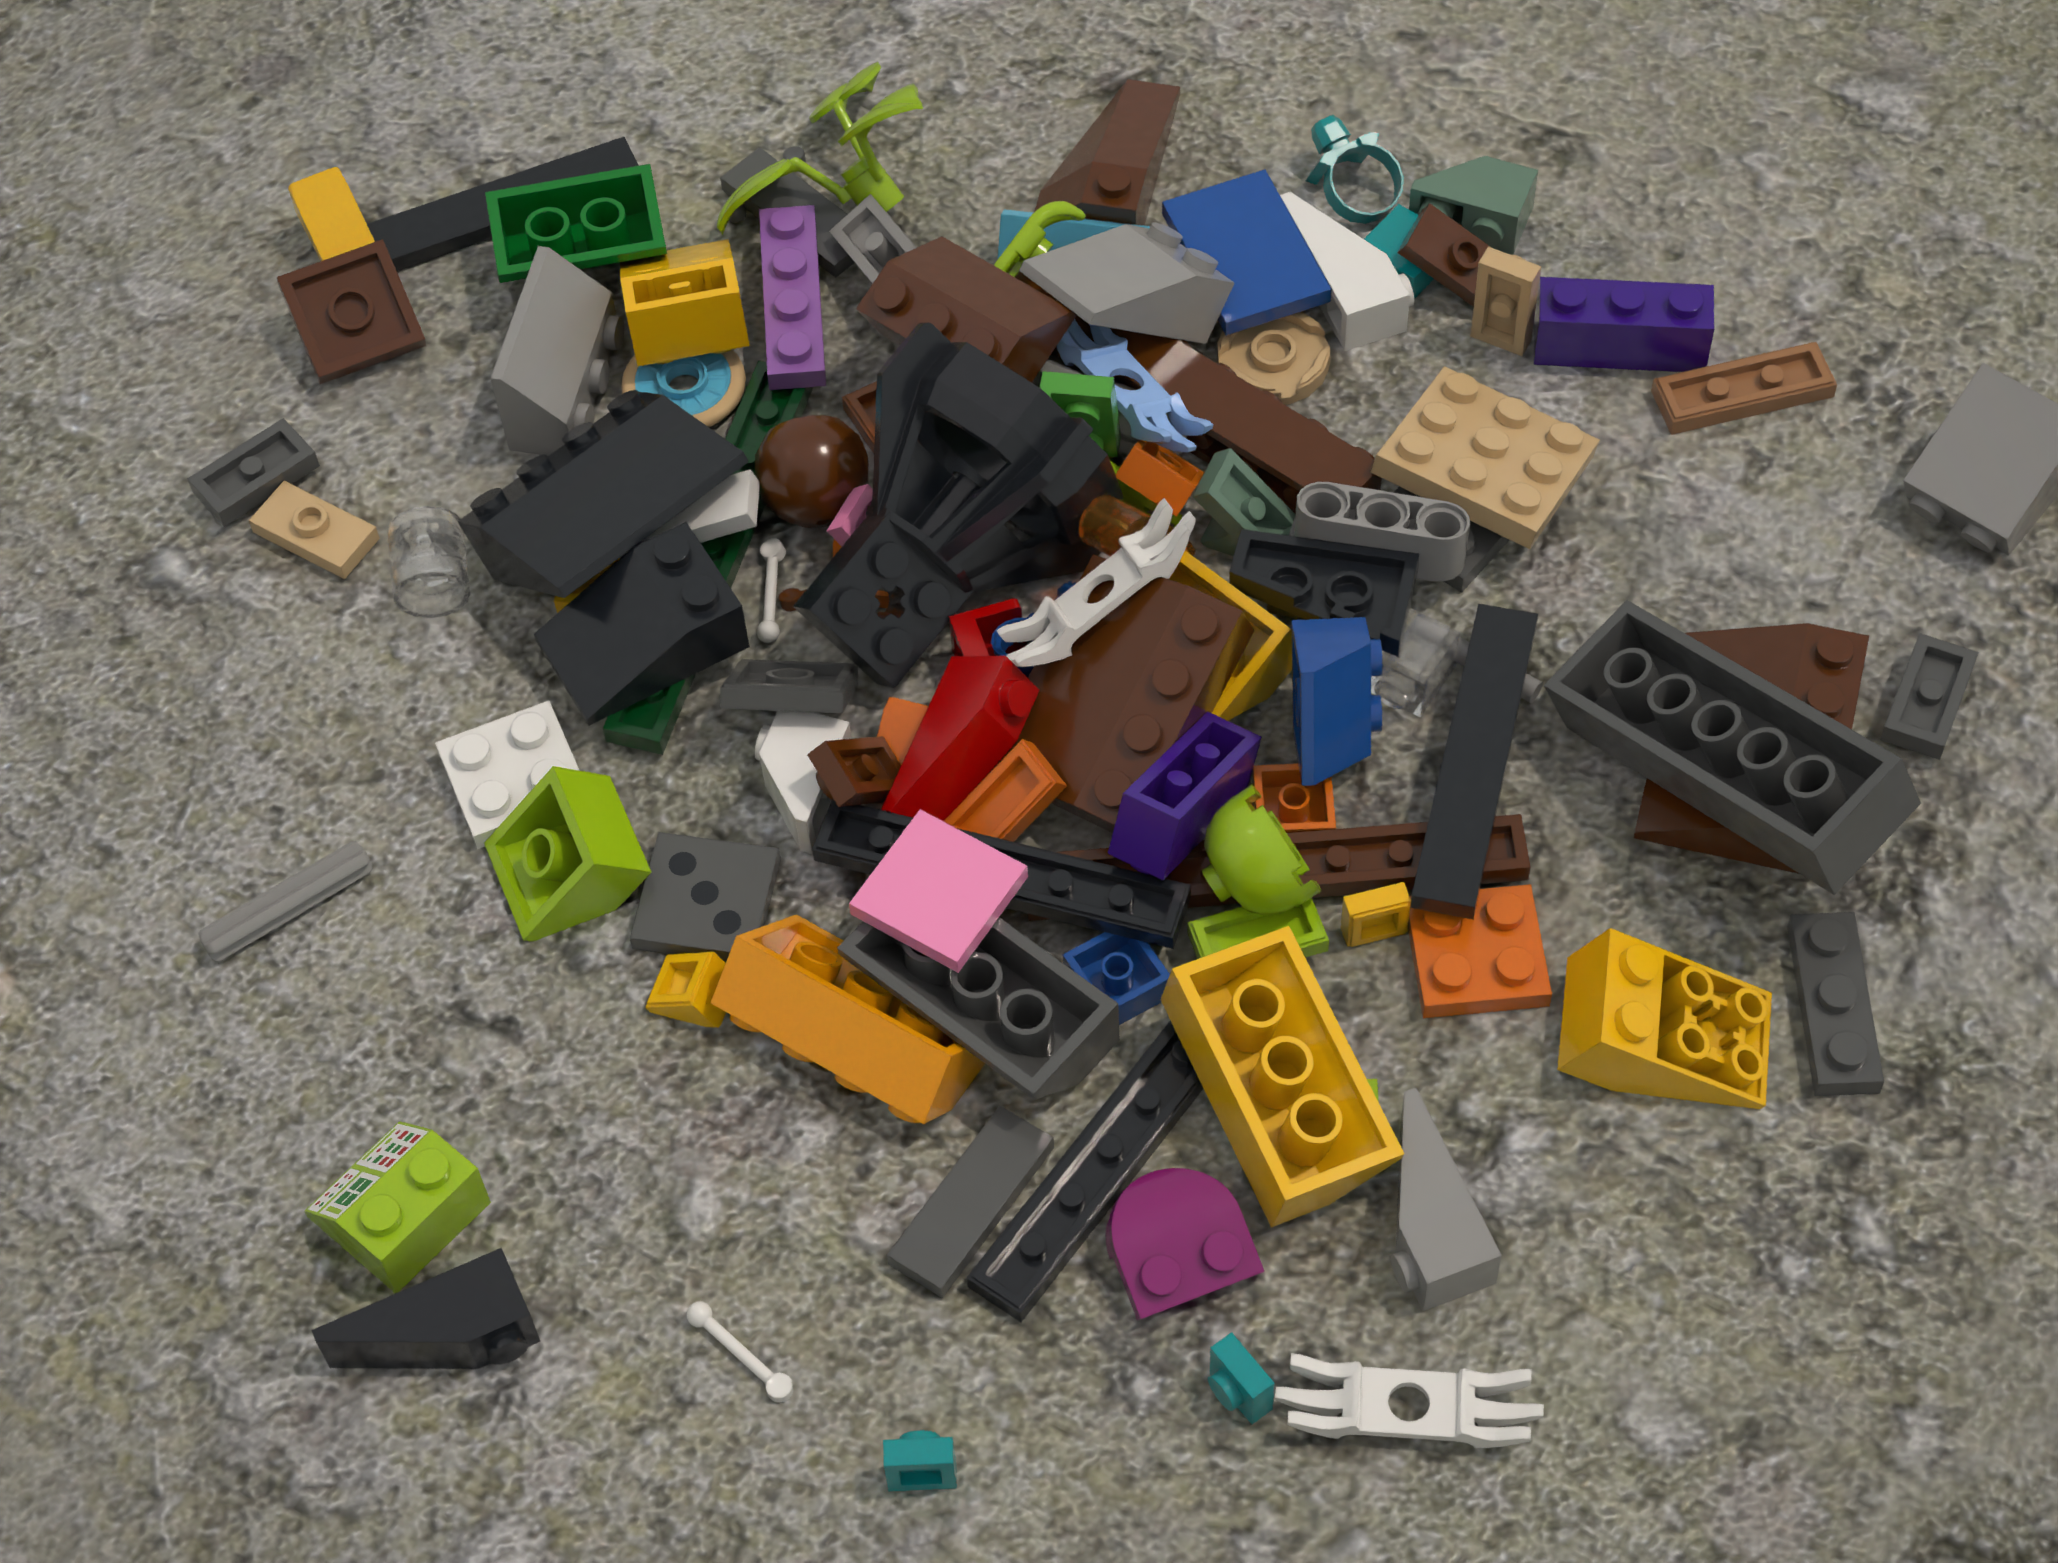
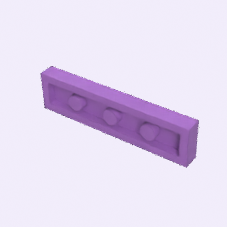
(792, 298)

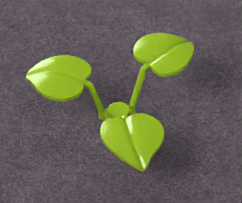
(863, 176)

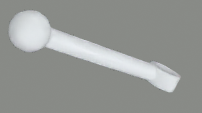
(772, 552)
(778, 1385)

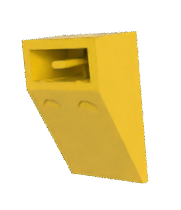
(683, 303)
(1663, 1025)

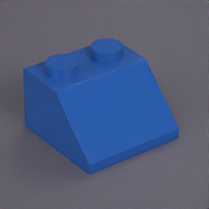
(1333, 694)

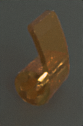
(1112, 518)

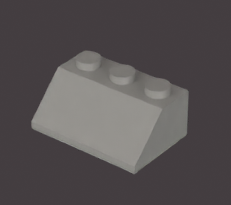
(554, 354)

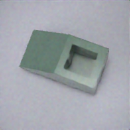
(1482, 196)

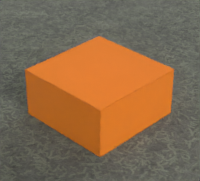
(1160, 474)
(1294, 805)

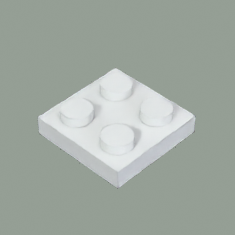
(501, 764)

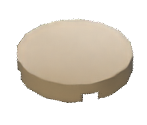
(1279, 356)

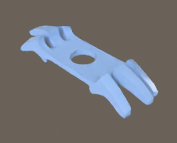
(1142, 407)

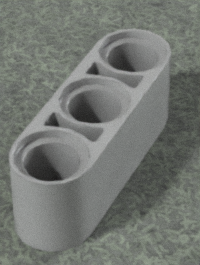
(1387, 521)

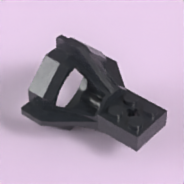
(953, 462)

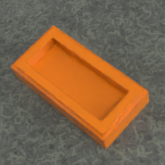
(1010, 795)

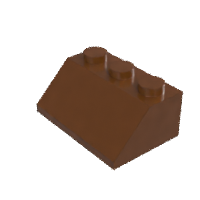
(967, 304)

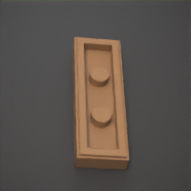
(1743, 388)

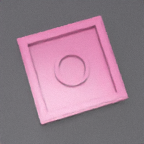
(938, 890)

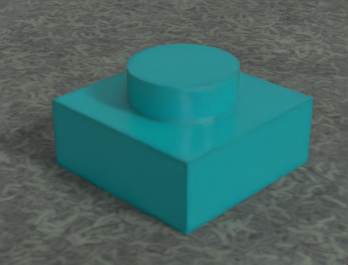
(1239, 1379)
(920, 1462)

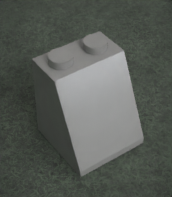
(1990, 463)

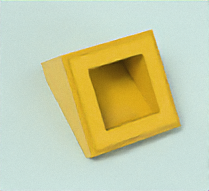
(687, 987)

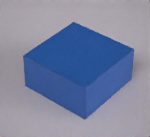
(1122, 970)

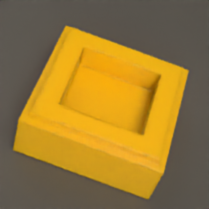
(1375, 914)

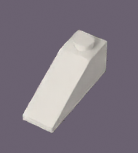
(1366, 292)

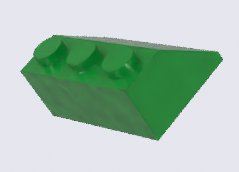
(581, 218)

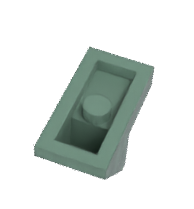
(1237, 502)

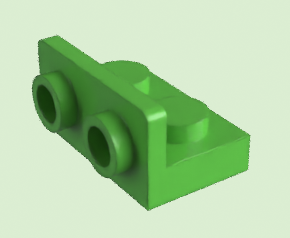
(1092, 400)

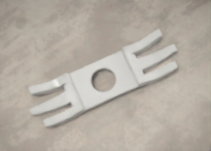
(1138, 561)
(1450, 1398)

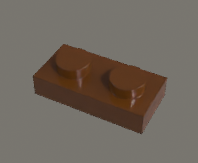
(855, 770)

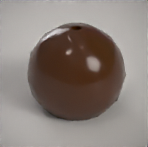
(810, 469)

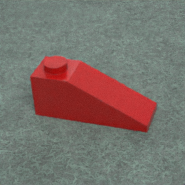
(962, 735)

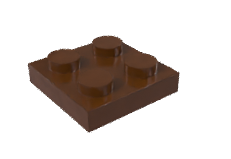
(351, 311)

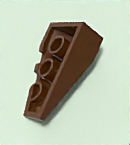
(1119, 156)

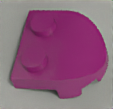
(1178, 1239)

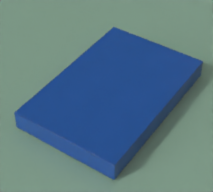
(1255, 247)

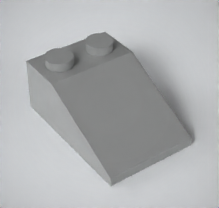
(1136, 282)

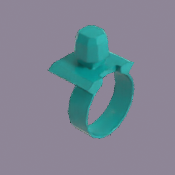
(1332, 139)

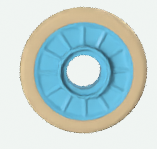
(713, 397)

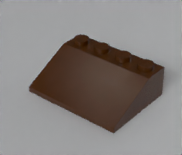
(1804, 660)
(1131, 689)

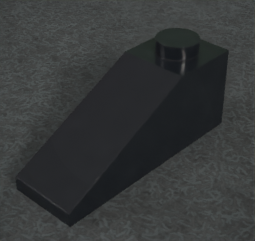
(446, 1322)

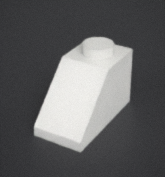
(790, 773)

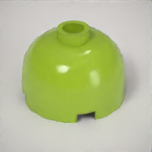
(1254, 858)

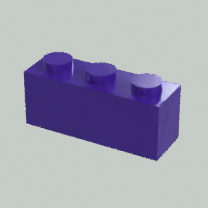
(1623, 324)
(1178, 795)

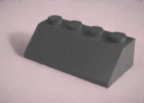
(1005, 1006)

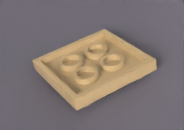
(1486, 456)

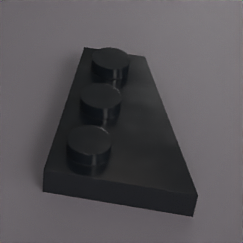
(1328, 581)

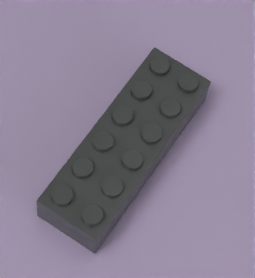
(1734, 746)

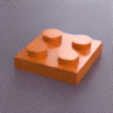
(1482, 961)

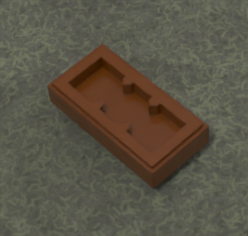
(1444, 251)

